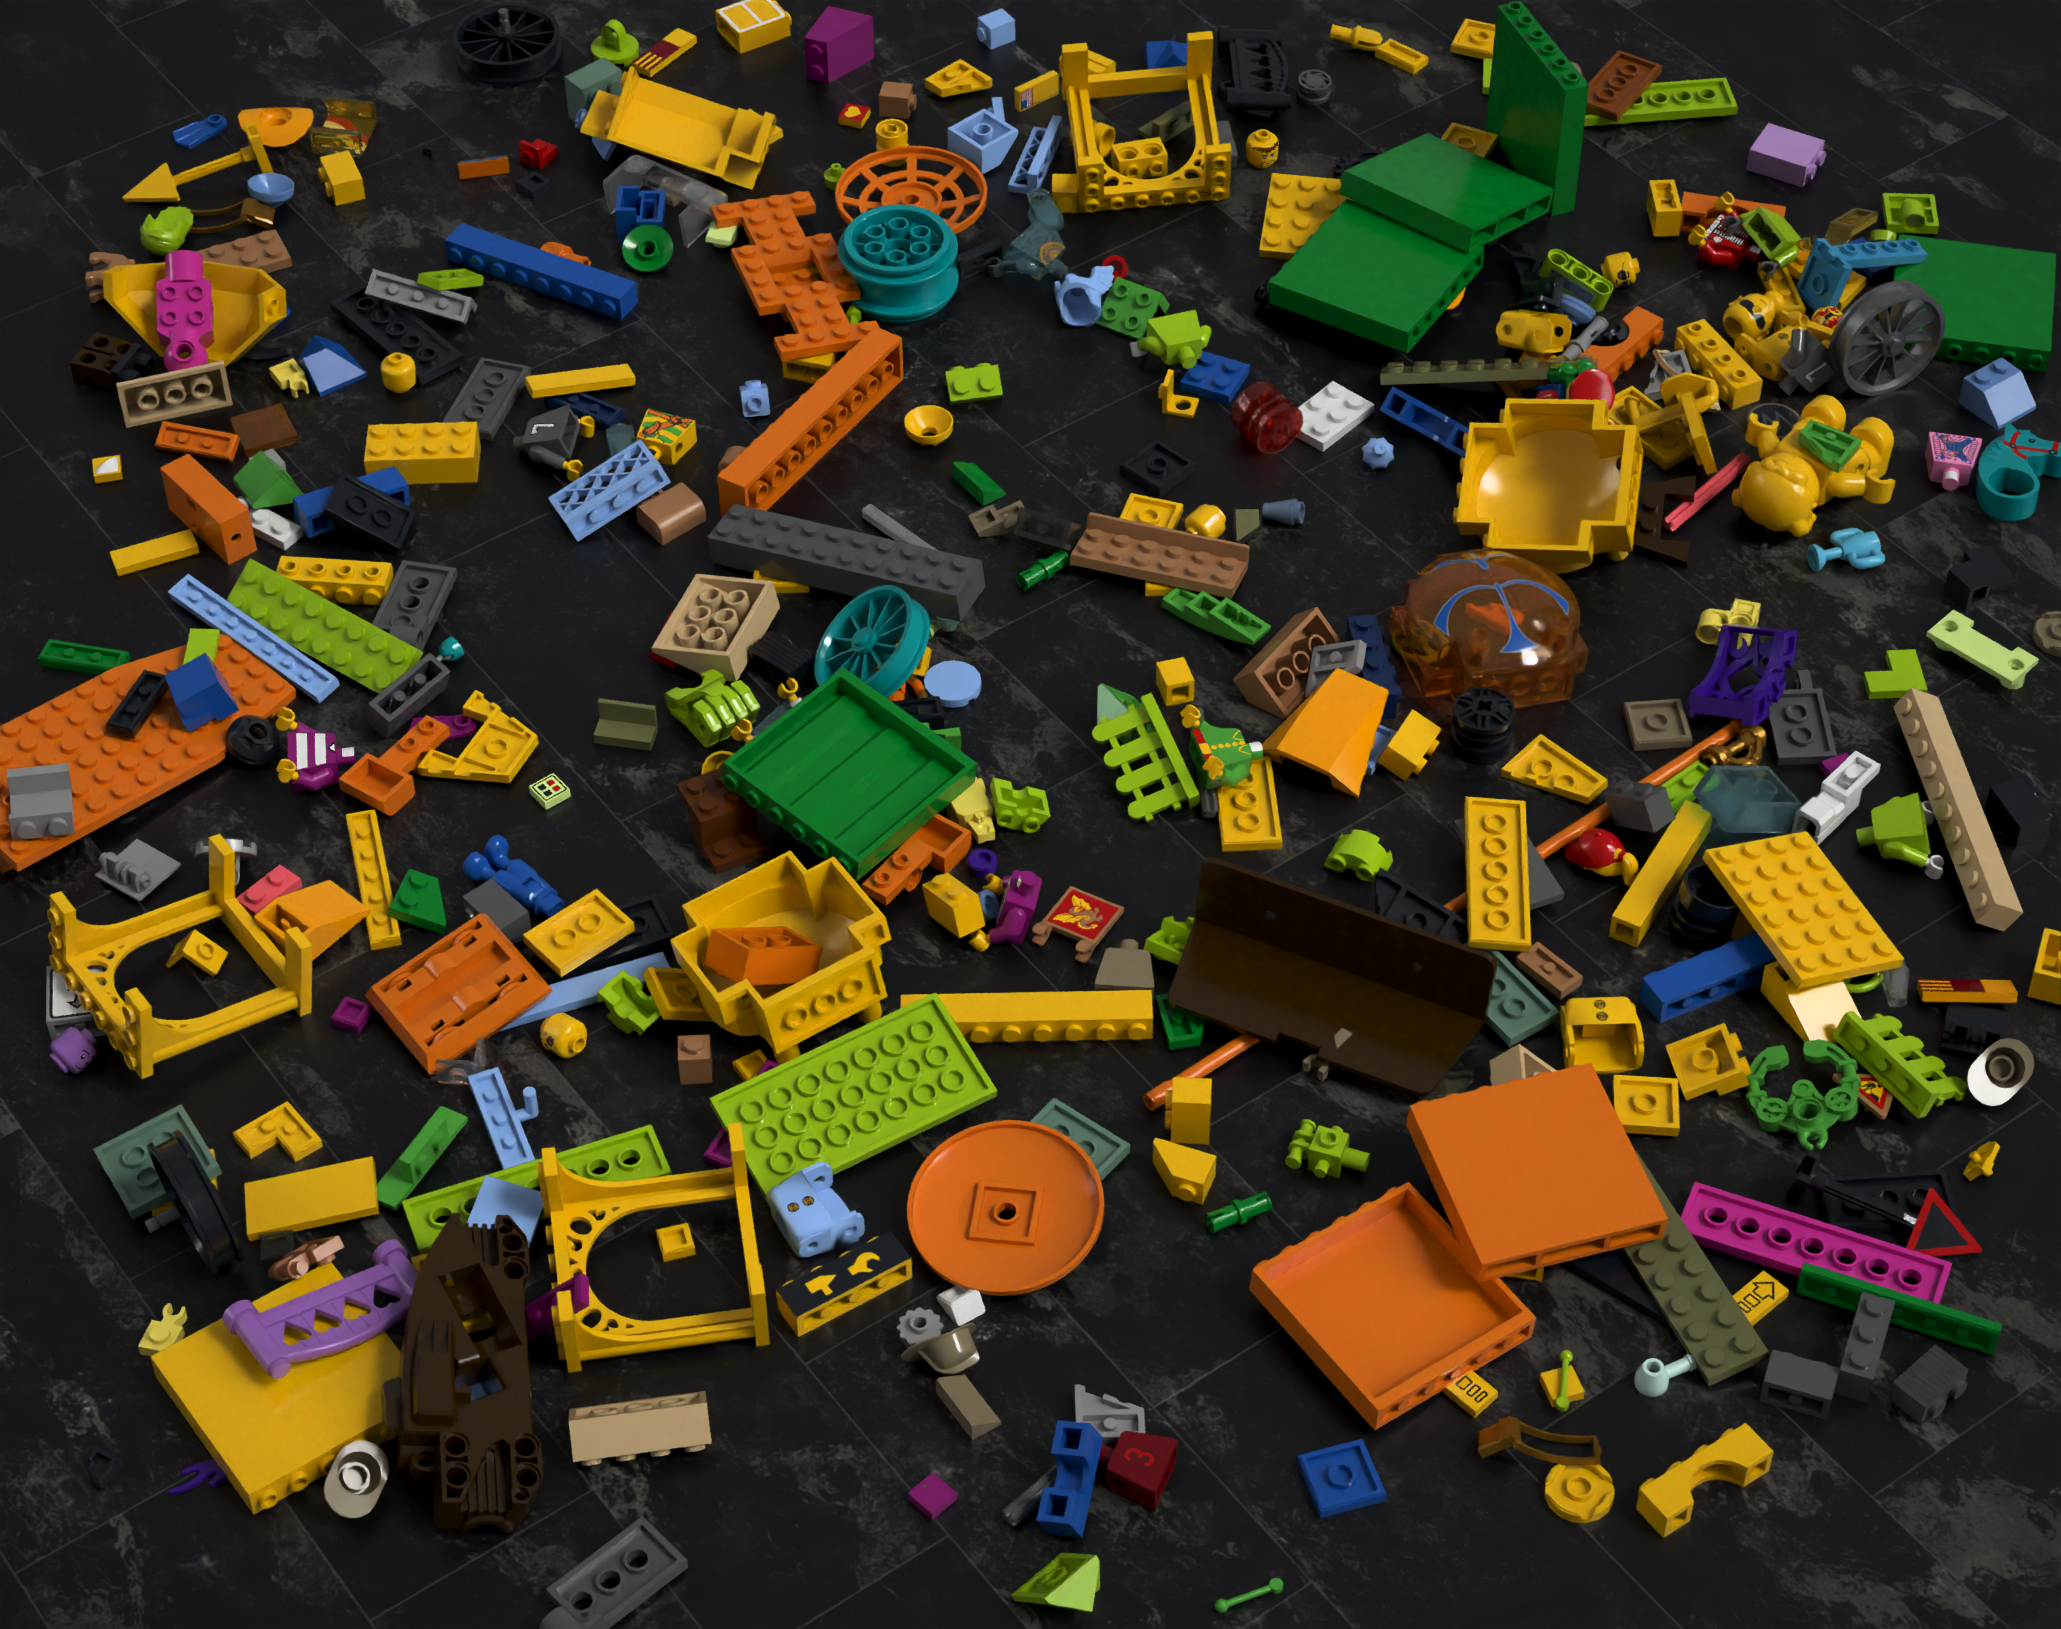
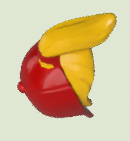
(1603, 854)

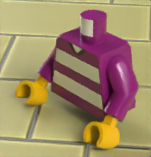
(311, 755)
(1015, 908)

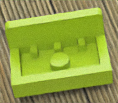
(973, 383)

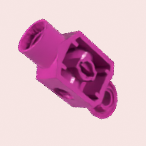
(184, 310)

